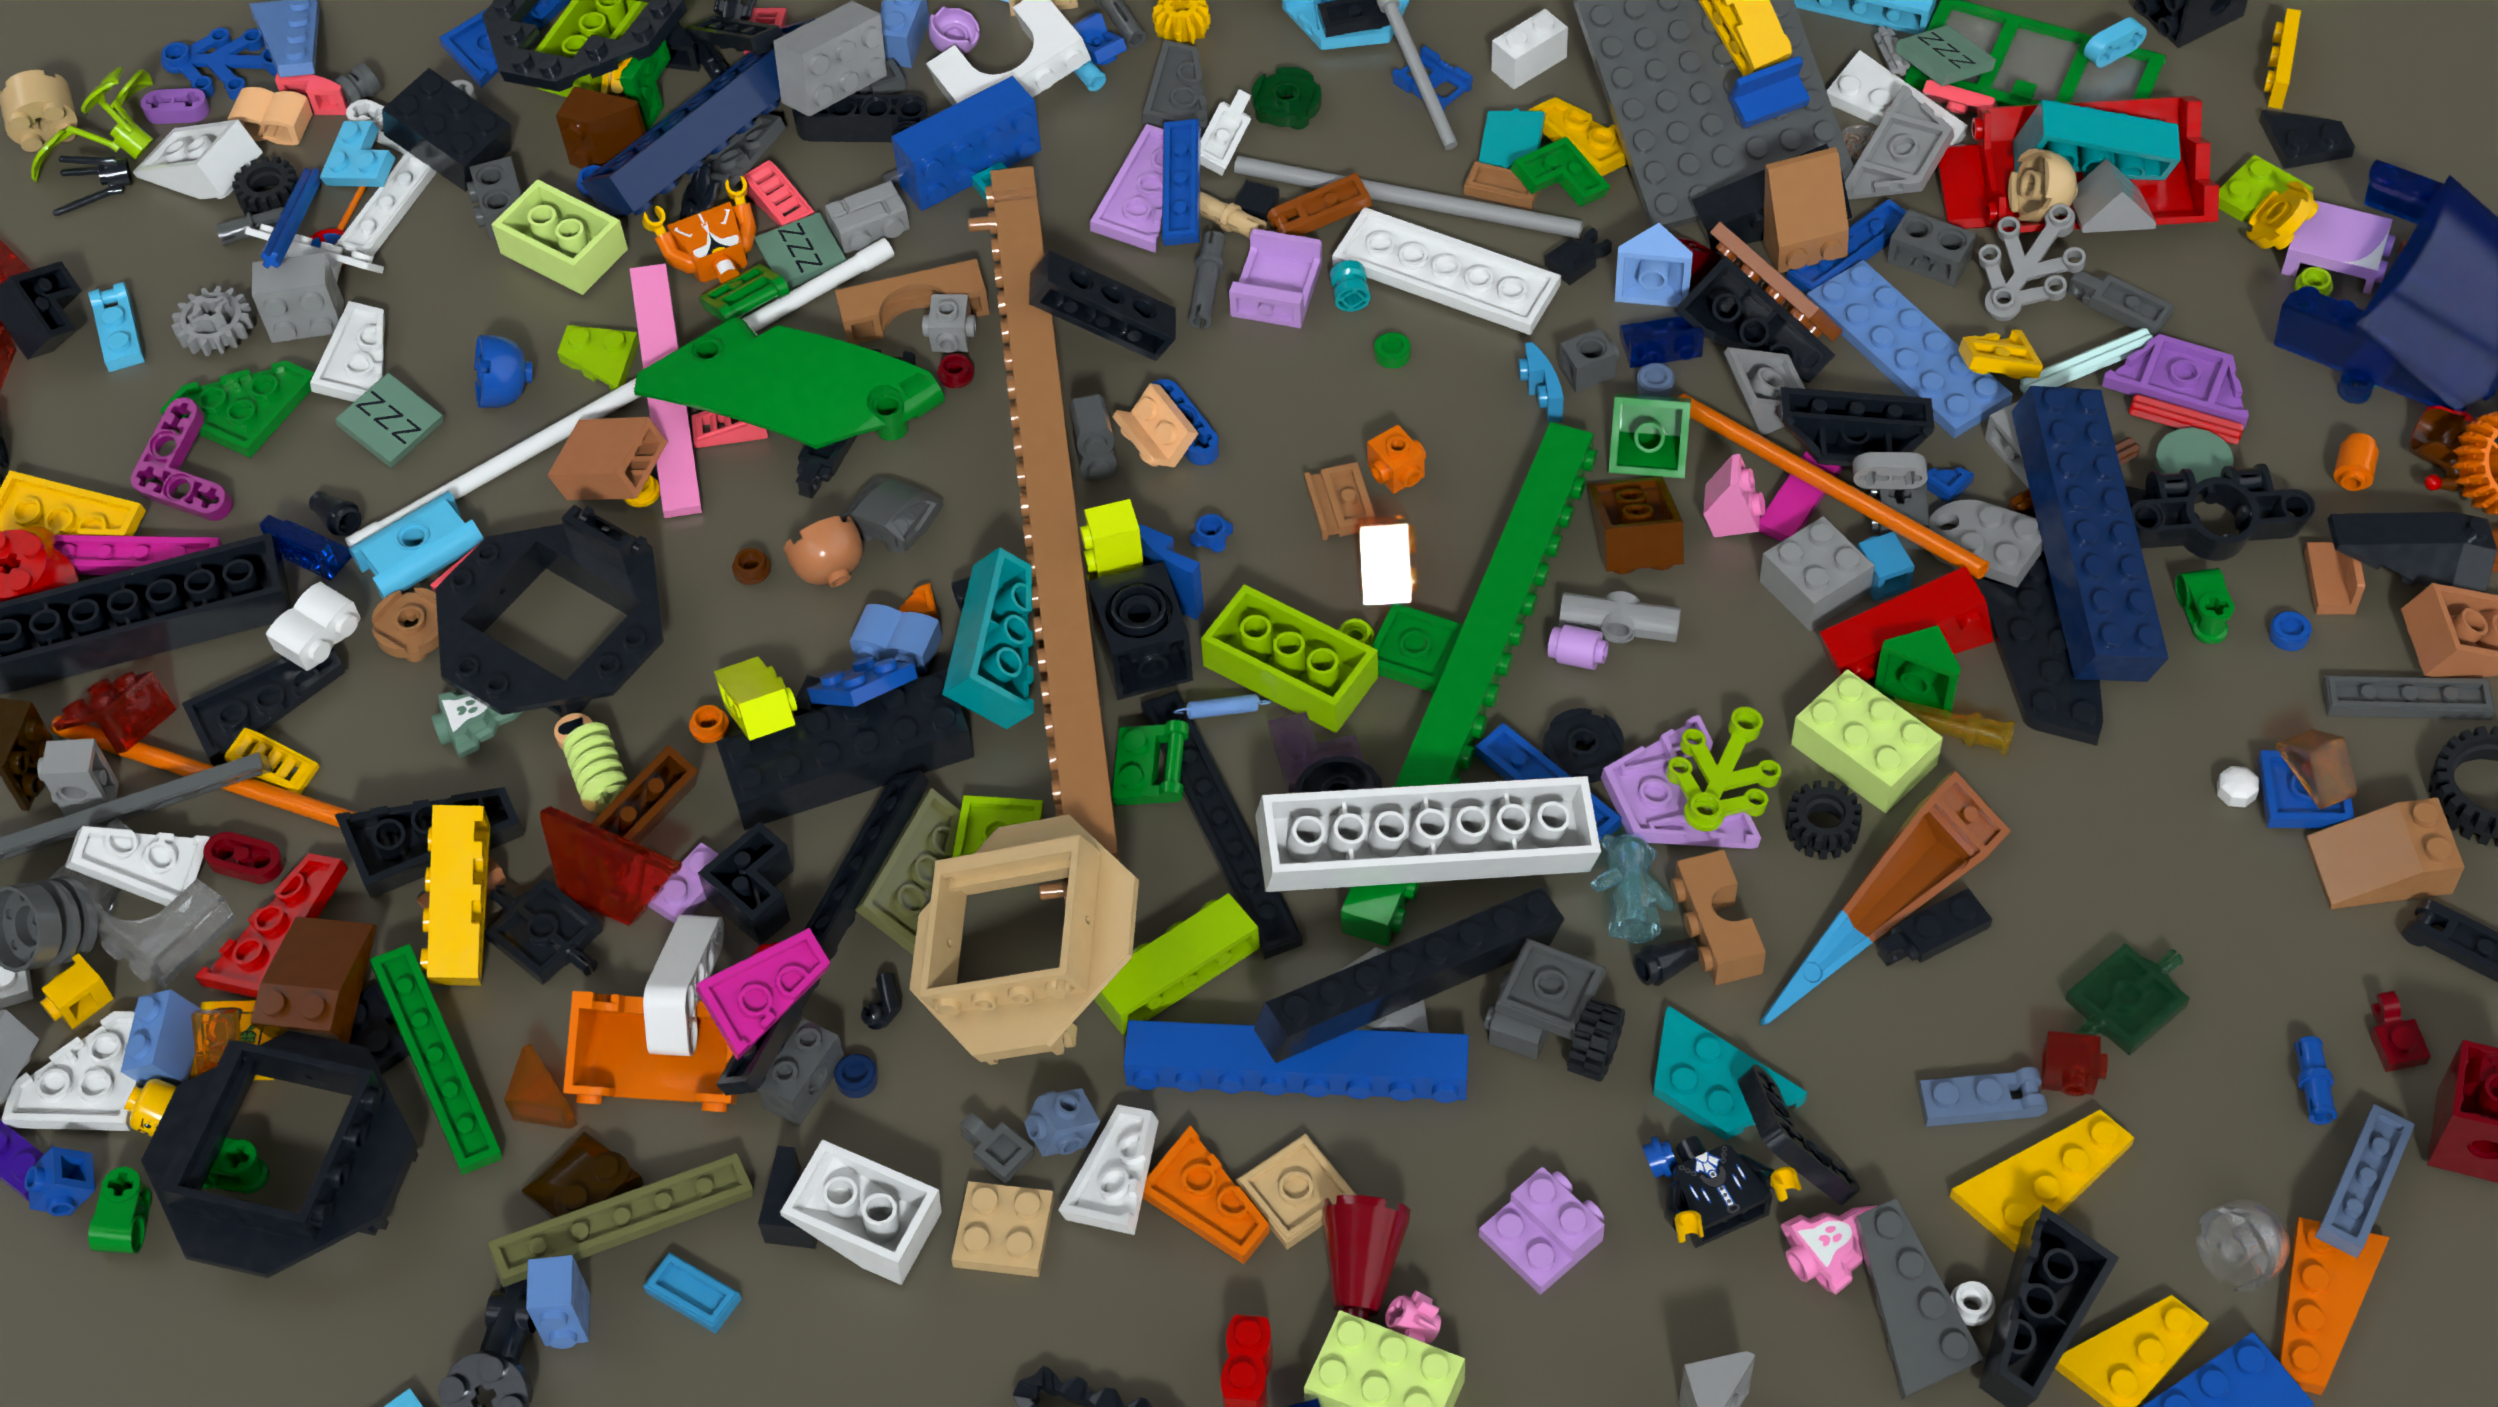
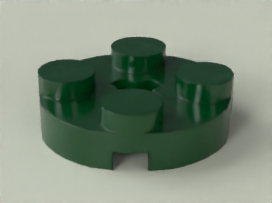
(1291, 112)

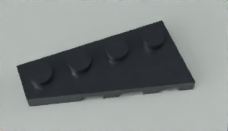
(255, 701)

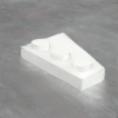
(353, 355)
(142, 864)
(1115, 1173)

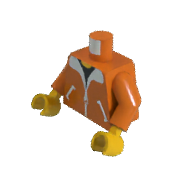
(708, 242)

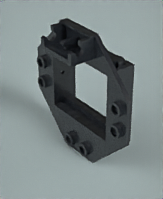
(502, 567)
(351, 1187)

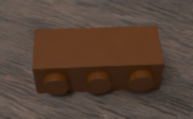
(649, 796)

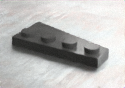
(1918, 1314)

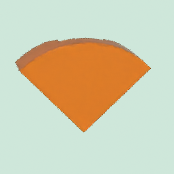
(921, 602)

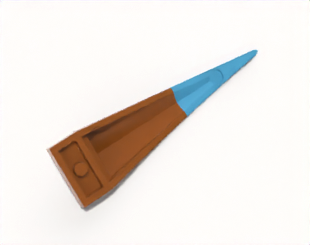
(1929, 852)

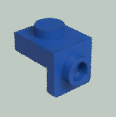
(1100, 43)

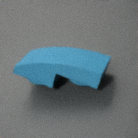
(1542, 381)

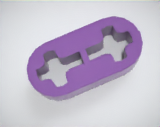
(175, 106)

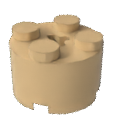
(36, 108)

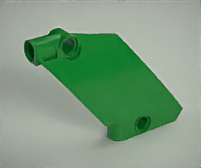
(793, 384)

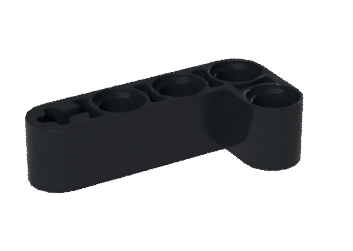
(862, 119)

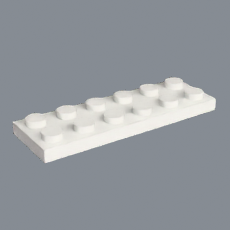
(1449, 270)

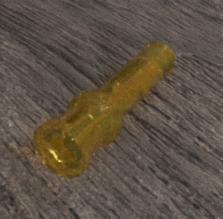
(1972, 728)

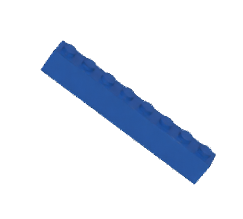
(1351, 1064)

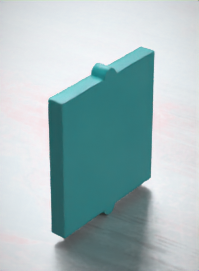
(1510, 136)

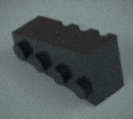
(393, 841)

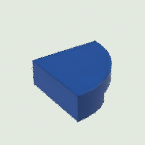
(1948, 483)

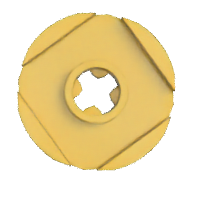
(2281, 216)

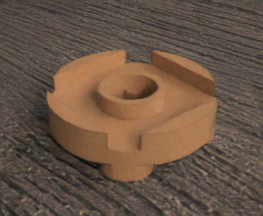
(403, 641)

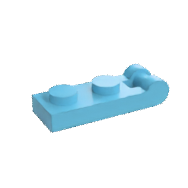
(116, 327)

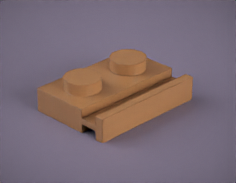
(1338, 499)

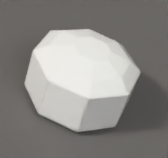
(2237, 786)

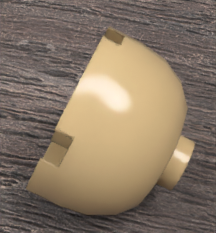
(2040, 184)

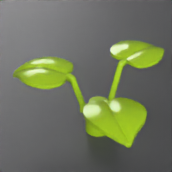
(126, 132)

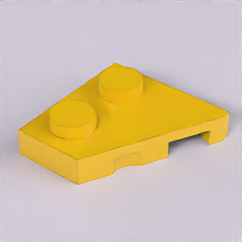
(2005, 356)

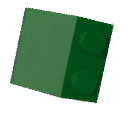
(1649, 435)

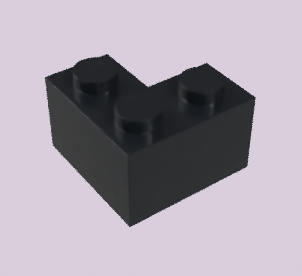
(34, 308)
(744, 882)

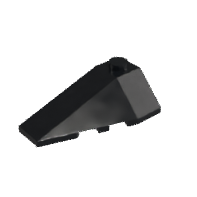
(1745, 317)
(2420, 546)

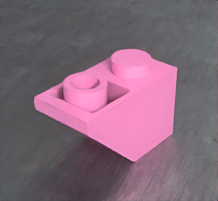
(1732, 500)

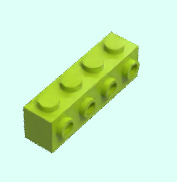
(1179, 962)

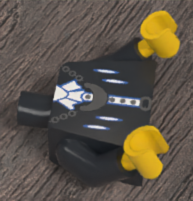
(1720, 1191)

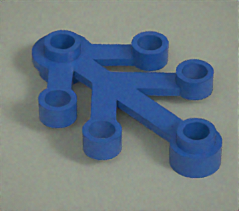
(183, 59)

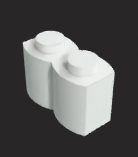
(313, 626)

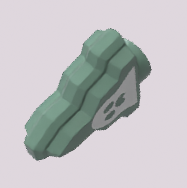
(466, 722)

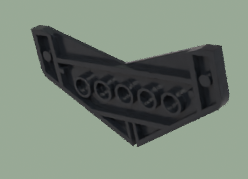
(2036, 654)

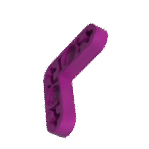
(167, 467)

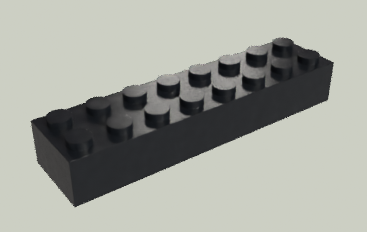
(141, 612)

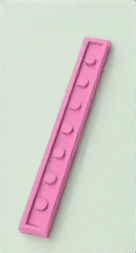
(657, 340)

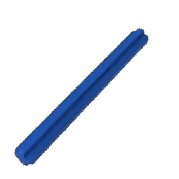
(291, 218)

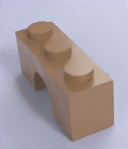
(1725, 947)

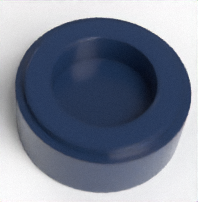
(856, 1076)

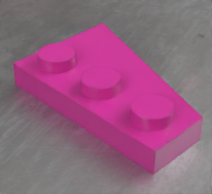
(761, 989)

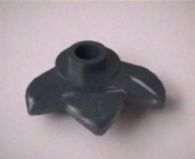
(700, 193)

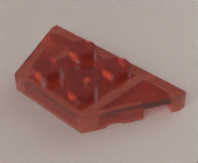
(604, 868)

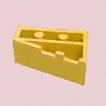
(1749, 32)

